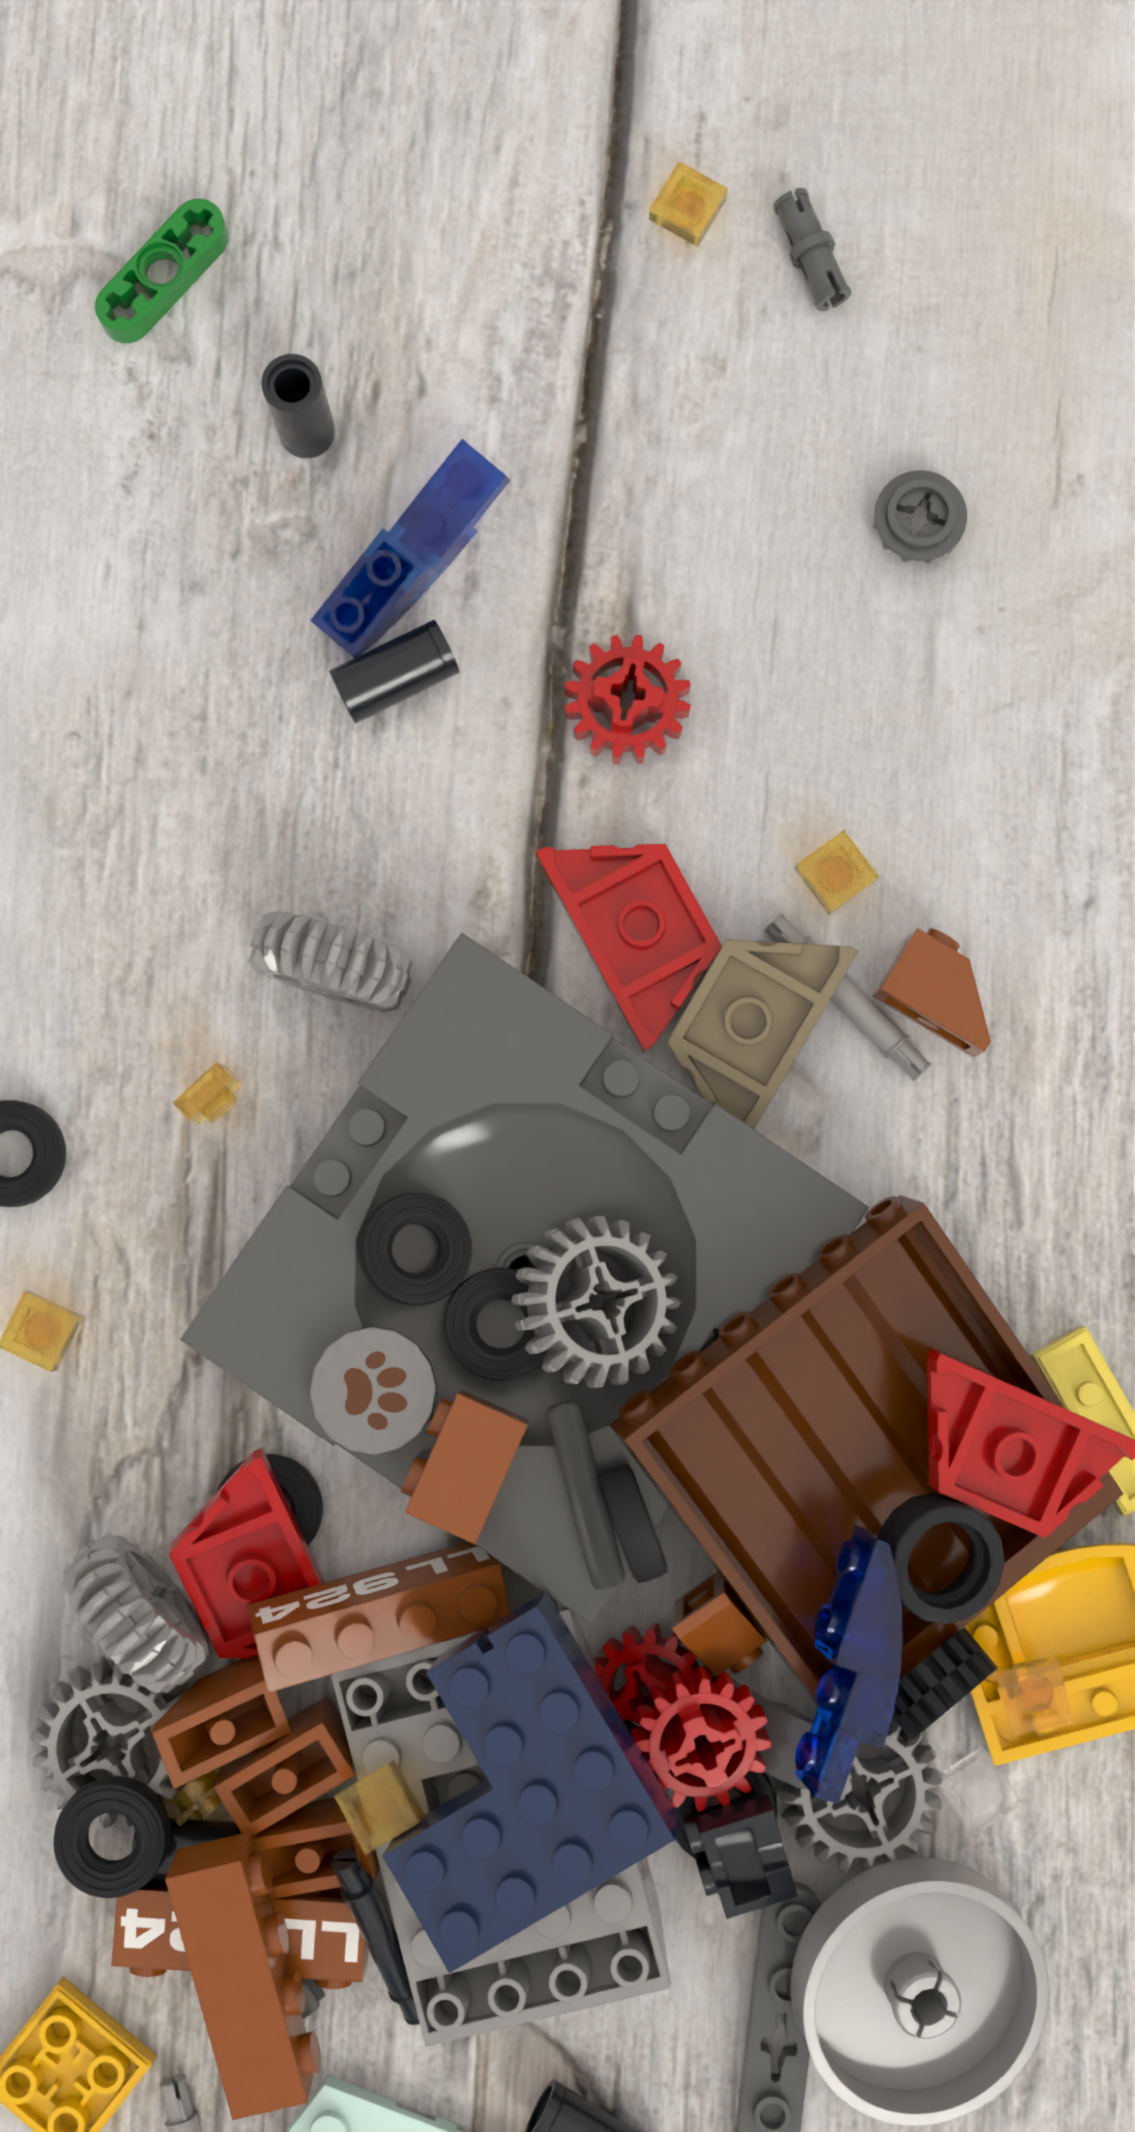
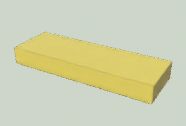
(1089, 1388)

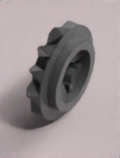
(944, 508)

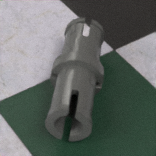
(812, 249)

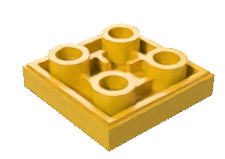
(70, 2065)

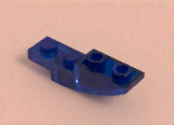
(413, 553)
(864, 1641)

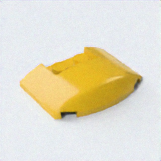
(1083, 1613)

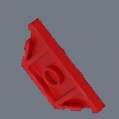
(636, 927)
(1012, 1448)
(241, 1553)

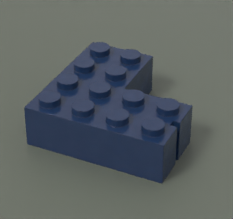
(560, 1798)

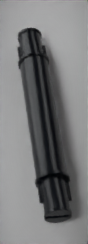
(376, 1929)

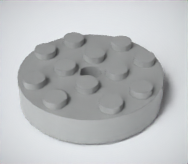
(919, 1991)

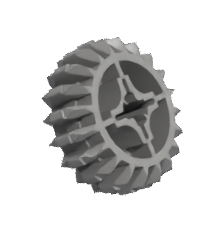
(330, 961)
(606, 1323)
(135, 1613)
(102, 1719)
(880, 1779)

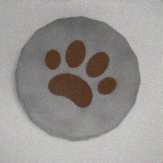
(373, 1390)

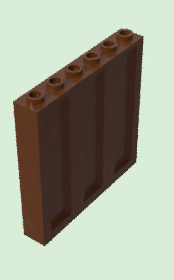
(821, 1425)

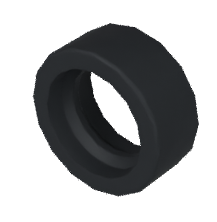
(977, 1580)

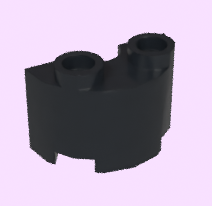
(742, 1854)

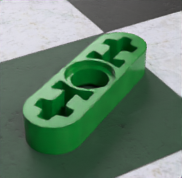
(161, 245)

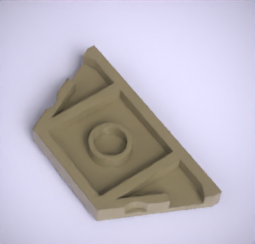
(755, 1019)

